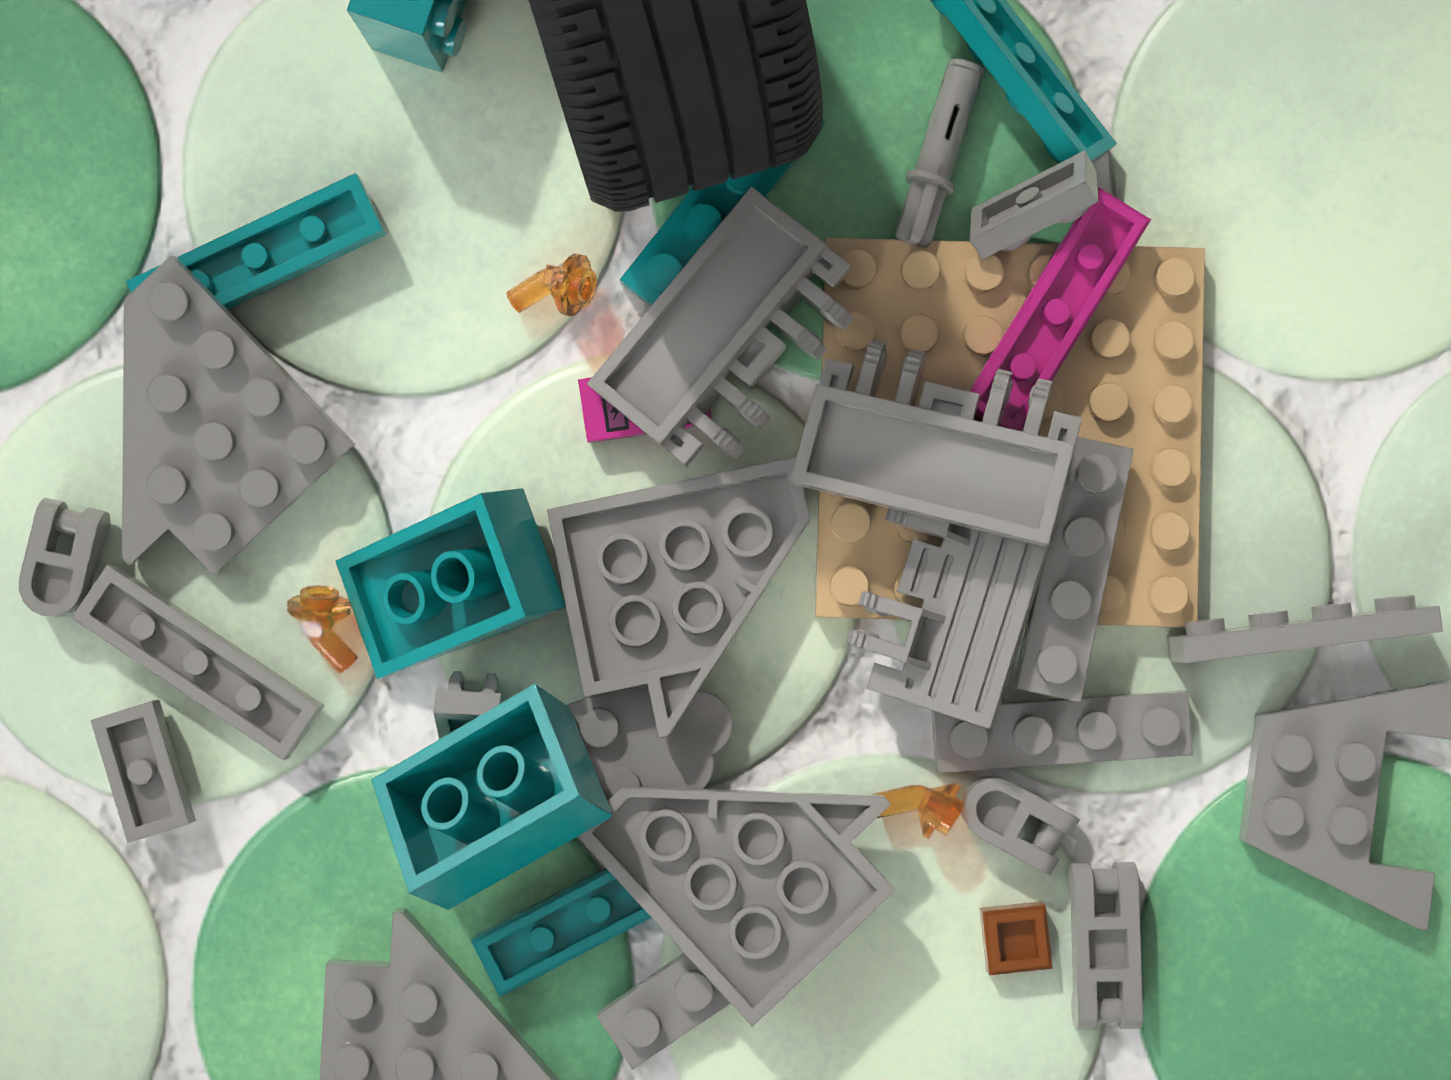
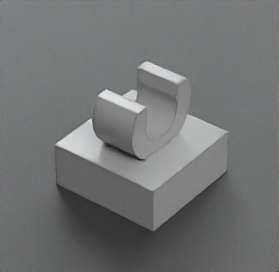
(457, 707)

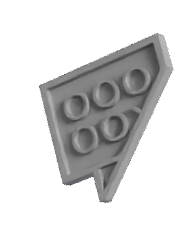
(209, 424)
(670, 577)
(745, 879)
(417, 1019)

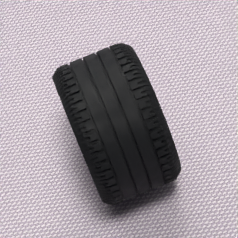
(681, 91)

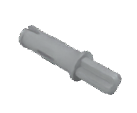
(939, 153)

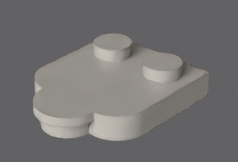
(626, 745)

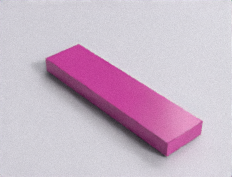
(1061, 303)

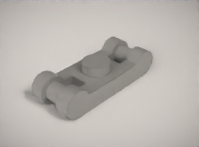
(1105, 946)

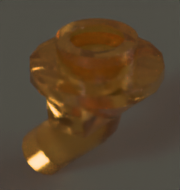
(569, 283)
(318, 611)
(936, 807)

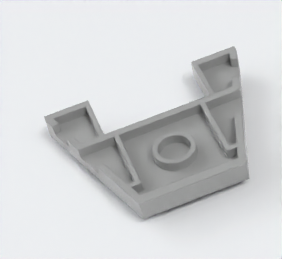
(1318, 789)

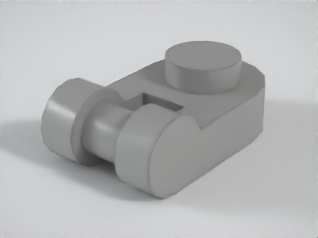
(57, 581)
(998, 812)

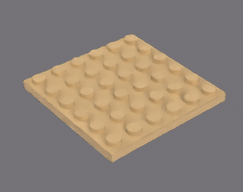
(1127, 377)

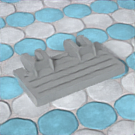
(717, 324)
(935, 454)
(970, 620)

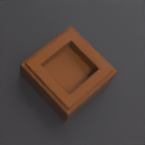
(1016, 938)

